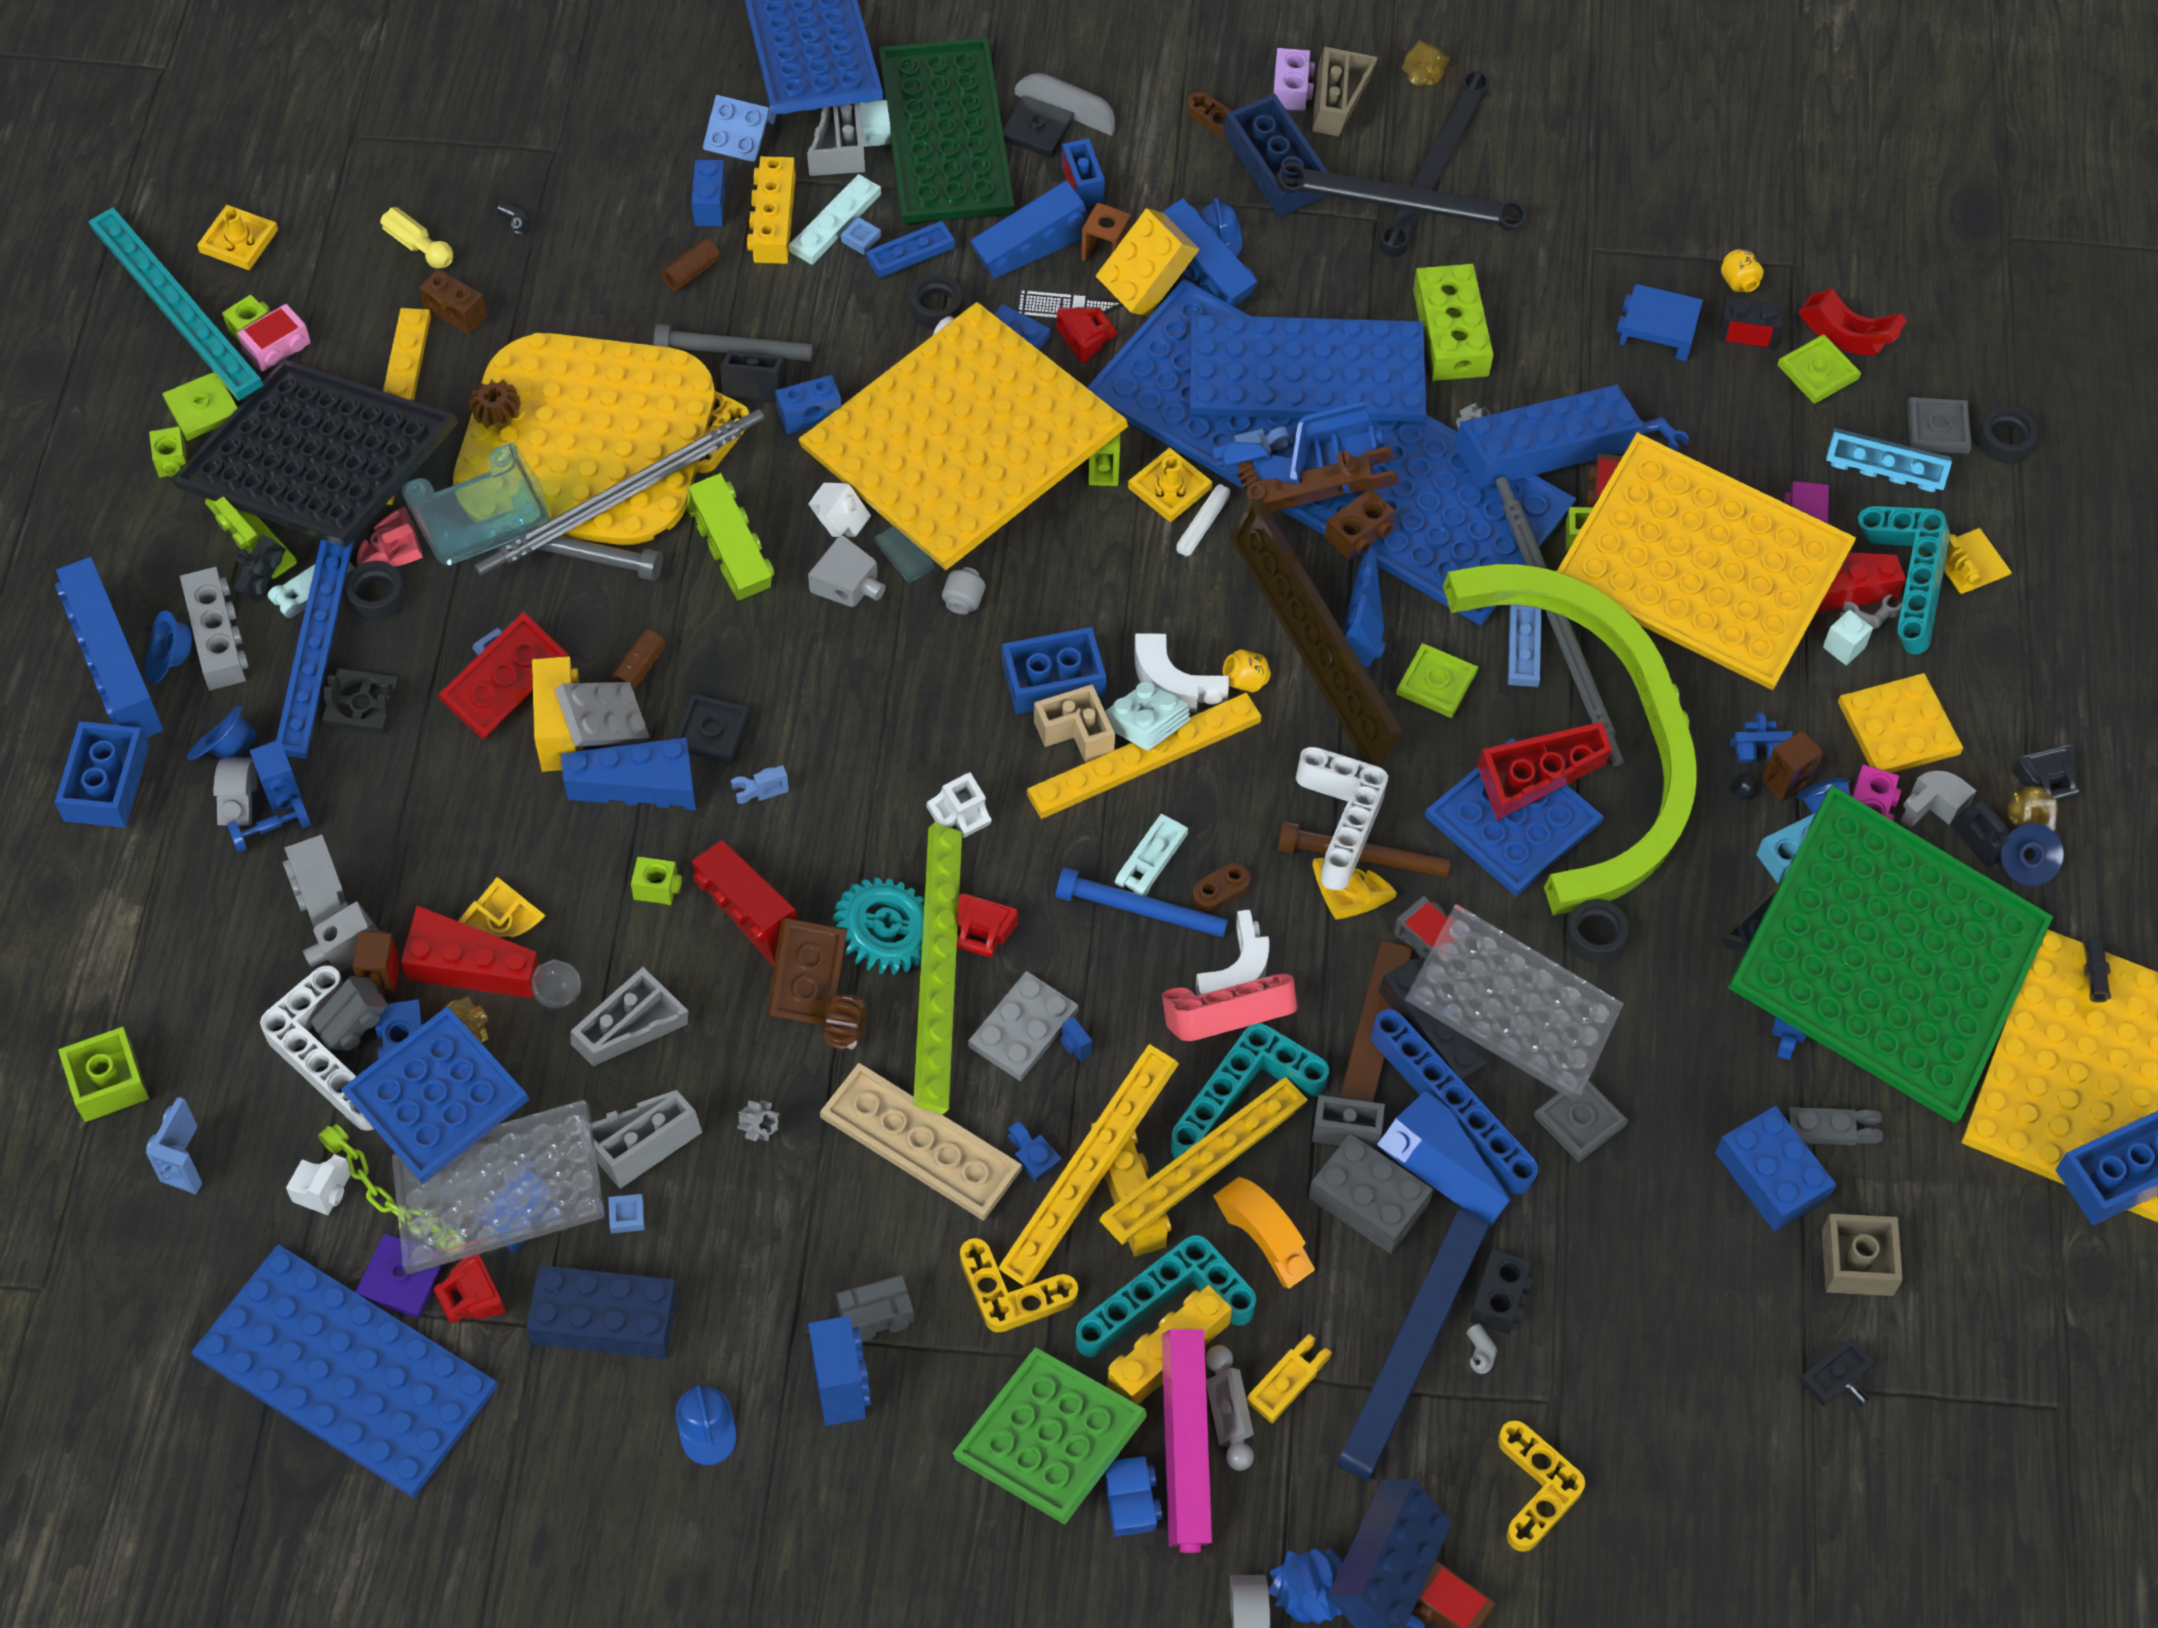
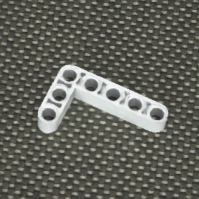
(1364, 790)
(296, 1034)

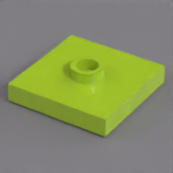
(1819, 369)
(200, 405)
(1437, 680)

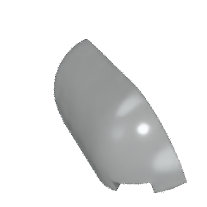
(1087, 107)

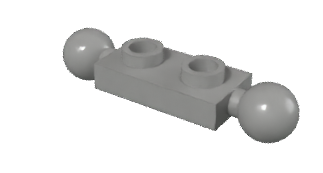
(1229, 1408)

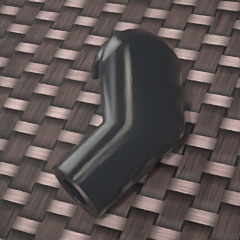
(517, 216)

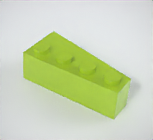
(729, 536)

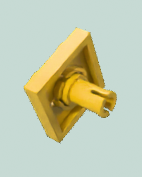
(236, 230)
(1170, 476)

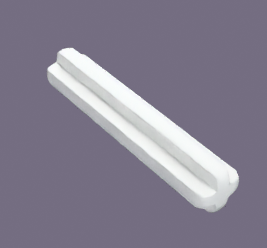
(1203, 520)

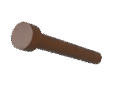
(1376, 854)

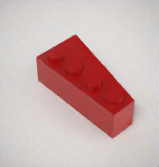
(1865, 581)
(1539, 765)
(743, 896)
(465, 957)

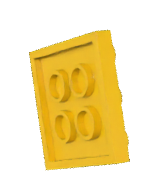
(1900, 724)

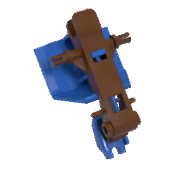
(1329, 459)

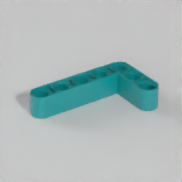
(1920, 568)
(1237, 1082)
(1162, 1291)

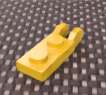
(1286, 1380)

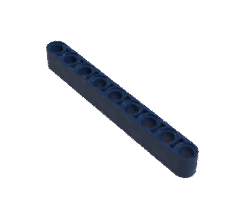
(1413, 1345)

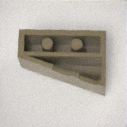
(1338, 86)

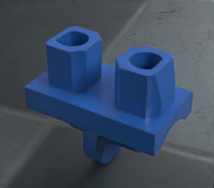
(1747, 742)

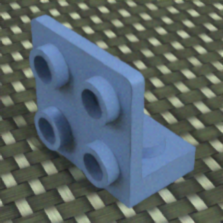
(737, 128)
(168, 1147)

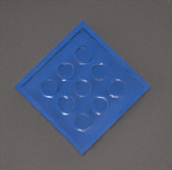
(1523, 842)
(435, 1094)

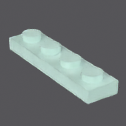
(835, 219)

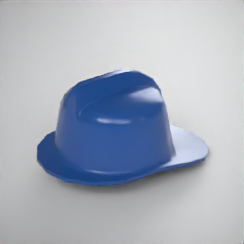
(1224, 222)
(168, 646)
(226, 739)
(1814, 794)
(706, 1425)

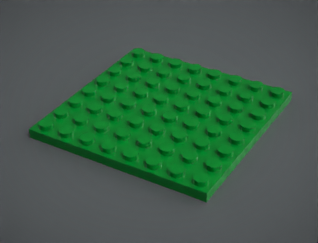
(1891, 954)

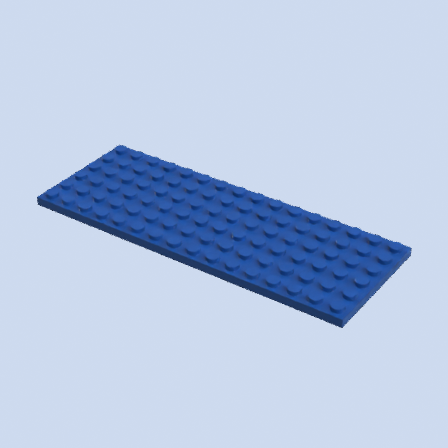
(1439, 509)

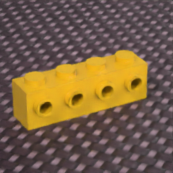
(773, 210)
(1124, 1177)
(1142, 1369)

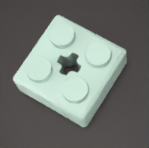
(1147, 715)

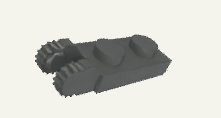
(1834, 1125)

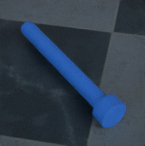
(1071, 885)

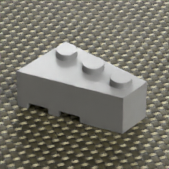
(838, 142)
(314, 879)
(628, 1019)
(643, 1136)

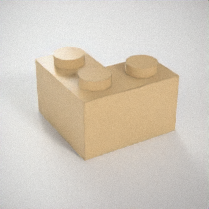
(1076, 716)

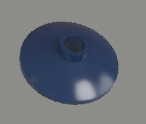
(2045, 858)

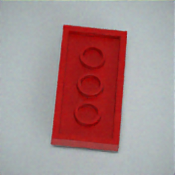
(499, 676)

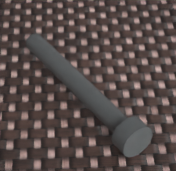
(722, 344)
(647, 564)

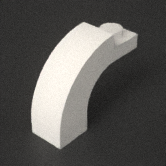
(1155, 667)
(1249, 966)

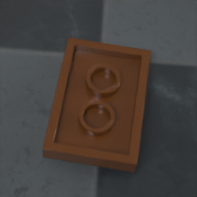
(805, 971)

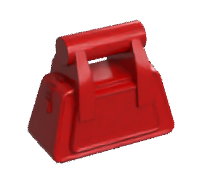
(1080, 331)
(985, 921)
(476, 1289)

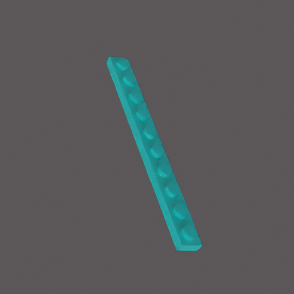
(176, 304)

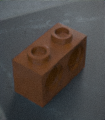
(453, 302)
(1366, 518)
(1792, 766)

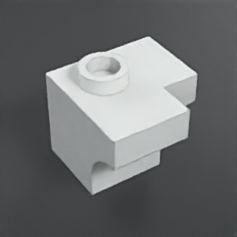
(839, 509)
(960, 805)
(319, 1185)

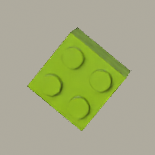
(103, 1074)

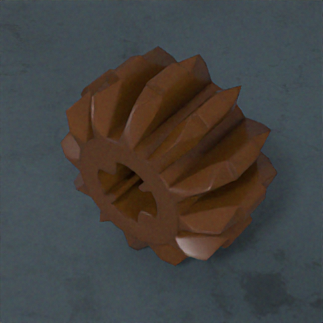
(495, 403)
(845, 1022)

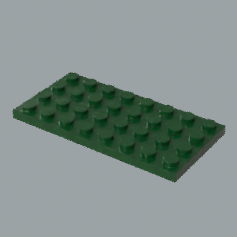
(946, 130)

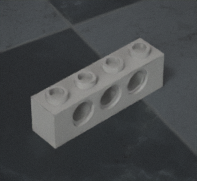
(217, 667)

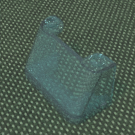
(481, 510)

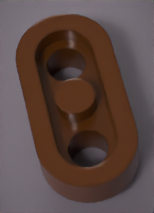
(1223, 886)

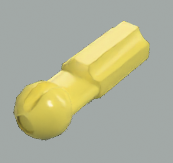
(415, 237)

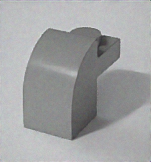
(233, 787)
(1939, 792)
(1249, 1601)

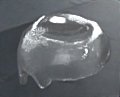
(556, 984)

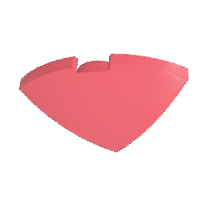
(392, 541)

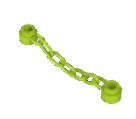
(335, 1140)

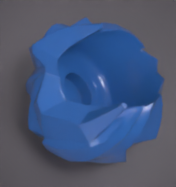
(1305, 1583)

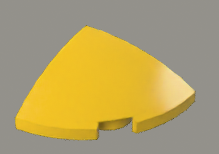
(1360, 896)
(502, 912)

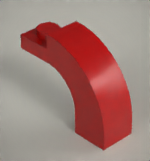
(1847, 330)

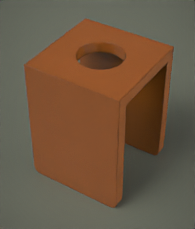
(1093, 231)

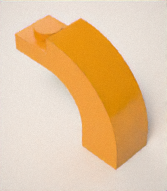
(1264, 1220)

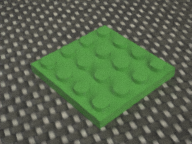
(1050, 1435)

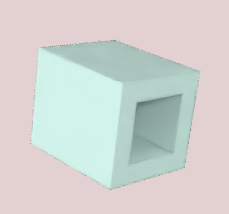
(875, 123)
(1847, 637)

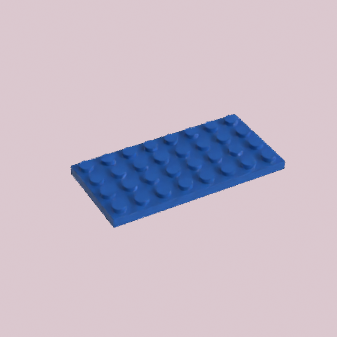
(813, 54)
(1306, 367)
(345, 1370)

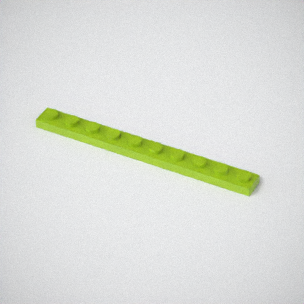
(938, 969)

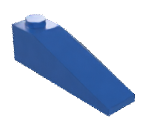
(1364, 615)
(1439, 1152)

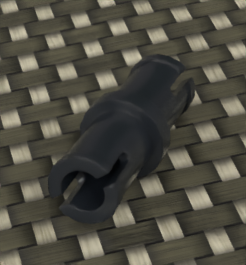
(2096, 969)

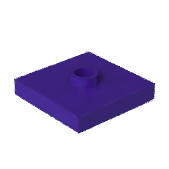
(390, 1285)

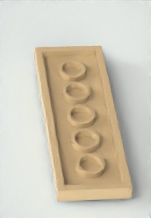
(921, 1141)

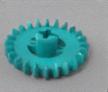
(882, 926)

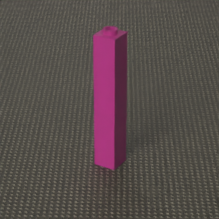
(1186, 1439)

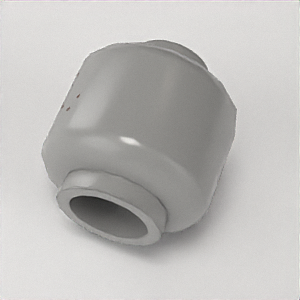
(963, 591)

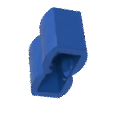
(1130, 1496)

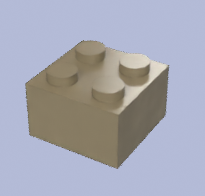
(1861, 1254)

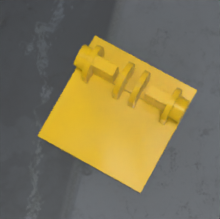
(1973, 561)

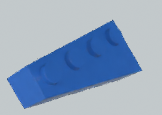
(1033, 231)
(1215, 263)
(632, 773)

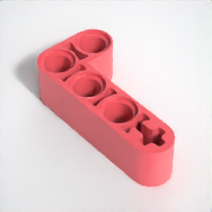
(1228, 1009)

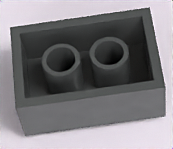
(1370, 1193)

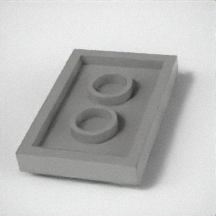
(602, 713)
(1023, 1026)

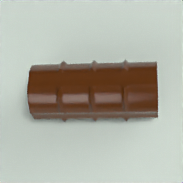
(690, 264)
(639, 659)

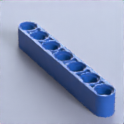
(1451, 1086)

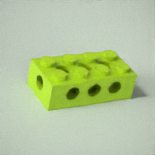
(1448, 352)

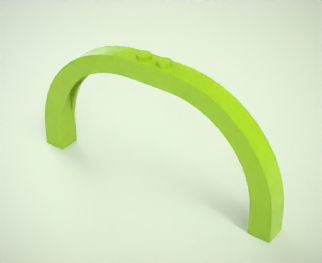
(1660, 698)

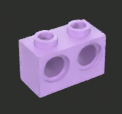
(1292, 78)

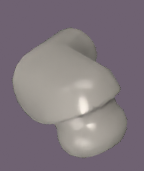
(1484, 1352)

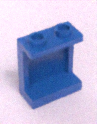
(1660, 318)

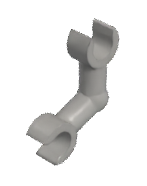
(1879, 617)

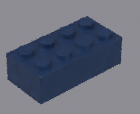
(1264, 142)
(602, 1312)
(1390, 1556)

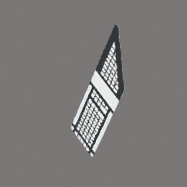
(1048, 303)

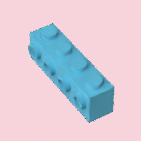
(1888, 459)

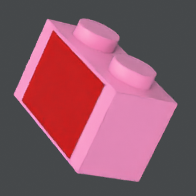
(274, 338)

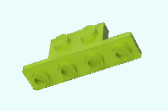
(247, 530)

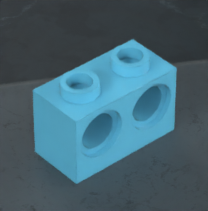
(1782, 843)

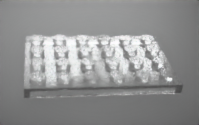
(1515, 1002)
(502, 1190)

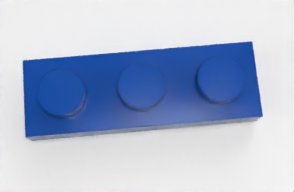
(910, 249)

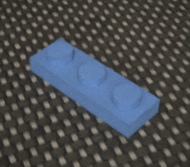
(1524, 646)

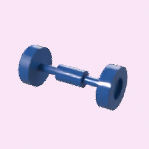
(269, 824)

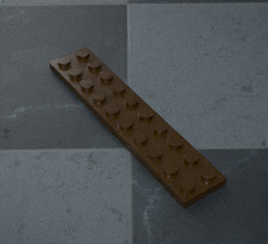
(1316, 634)

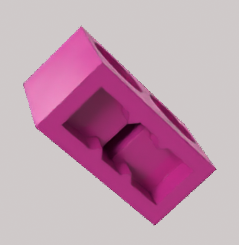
(1884, 782)

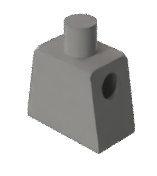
(845, 574)
(339, 937)

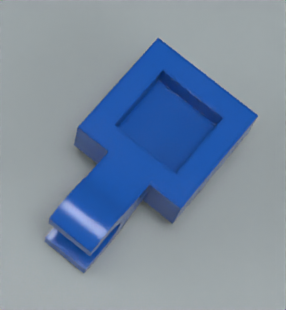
(1788, 1035)
(1035, 1155)

